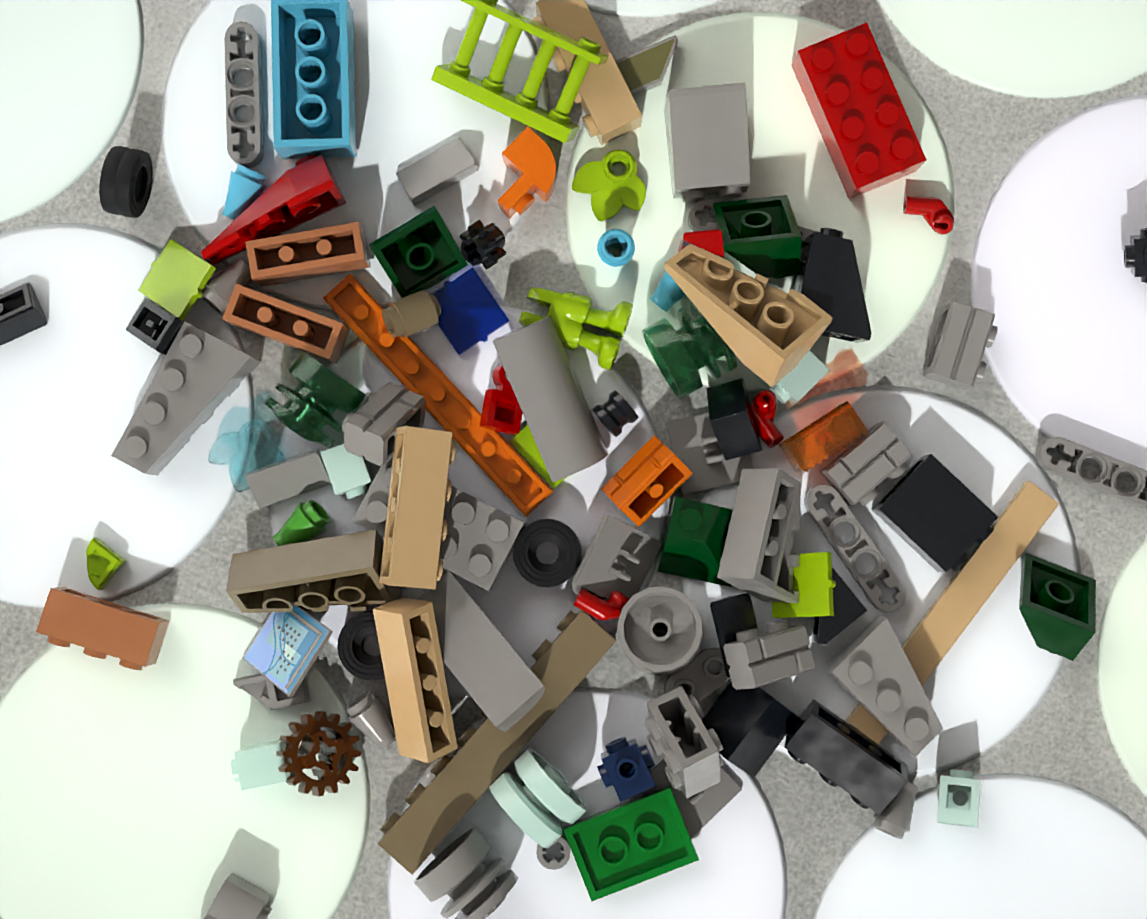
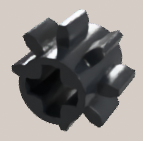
(482, 244)

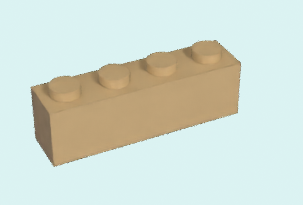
(603, 92)
(417, 507)
(415, 679)

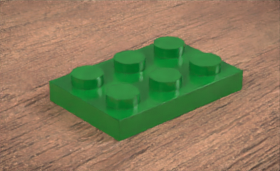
(630, 843)

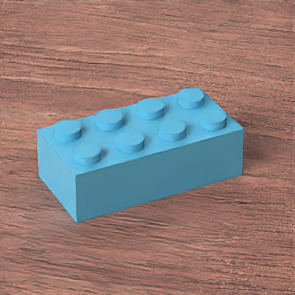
(313, 78)

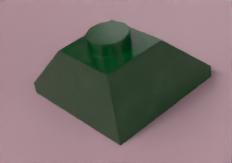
(761, 234)
(695, 540)
(1057, 606)

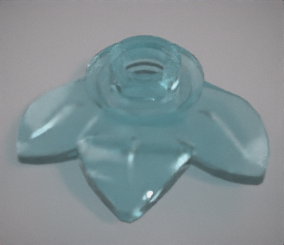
(242, 455)

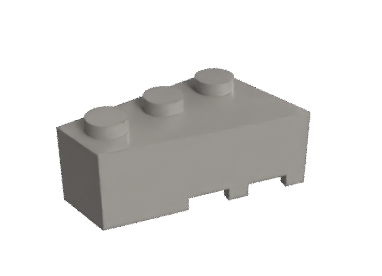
(761, 536)
(886, 685)

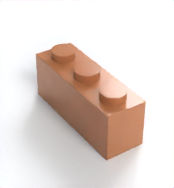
(308, 254)
(286, 323)
(102, 628)

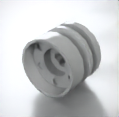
(466, 879)

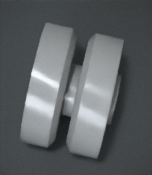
(653, 609)

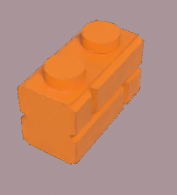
(646, 481)

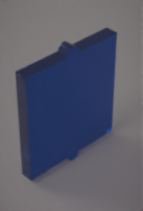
(468, 311)

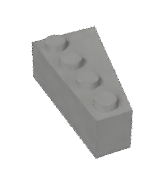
(181, 397)

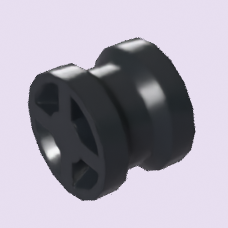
(615, 413)

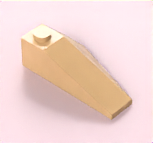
(757, 321)

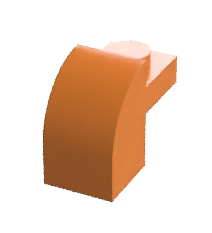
(535, 165)

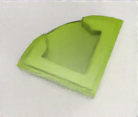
(102, 563)

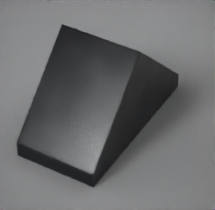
(154, 326)
(733, 419)
(846, 611)

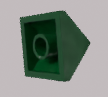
(418, 253)

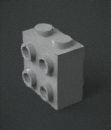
(684, 742)

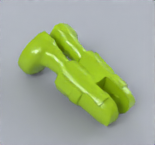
(569, 315)

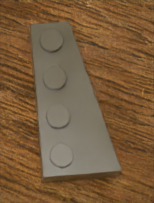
(311, 575)

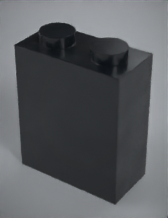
(936, 514)

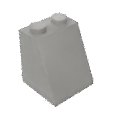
(708, 141)

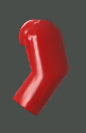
(932, 210)
(764, 411)

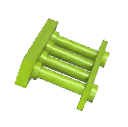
(524, 105)

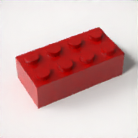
(858, 110)

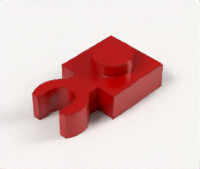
(500, 406)

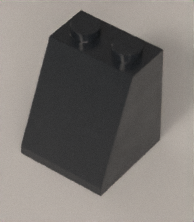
(834, 284)

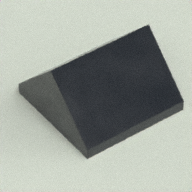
(748, 726)

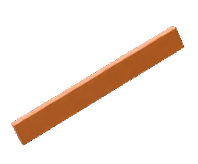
(442, 397)

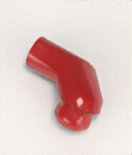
(601, 608)

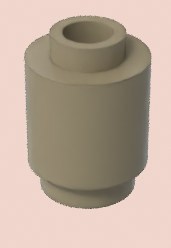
(411, 314)

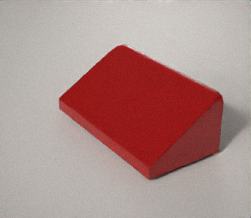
(708, 240)

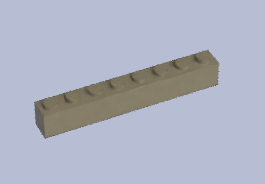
(488, 750)

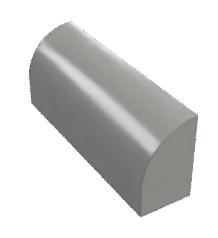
(551, 398)
(482, 656)

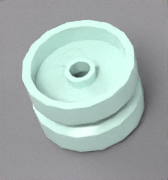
(538, 798)

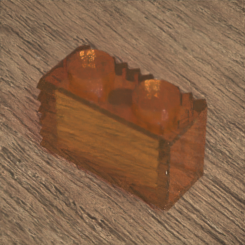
(823, 438)

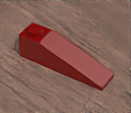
(289, 202)

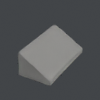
(437, 171)
(288, 478)

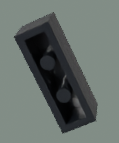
(846, 757)

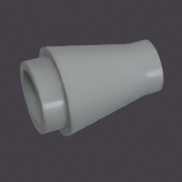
(219, 289)
(371, 718)
(898, 814)

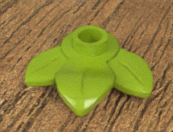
(610, 190)

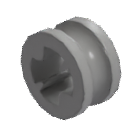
(554, 862)

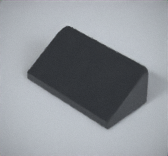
(20, 313)
(732, 616)

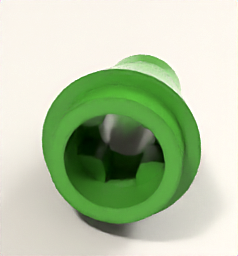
(304, 524)

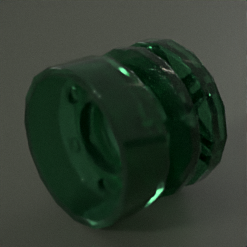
(687, 350)
(314, 400)

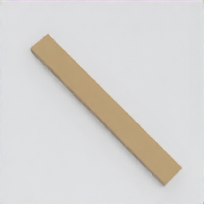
(968, 591)

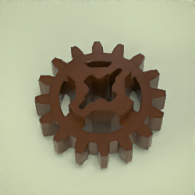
(332, 762)

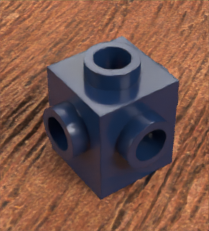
(630, 781)

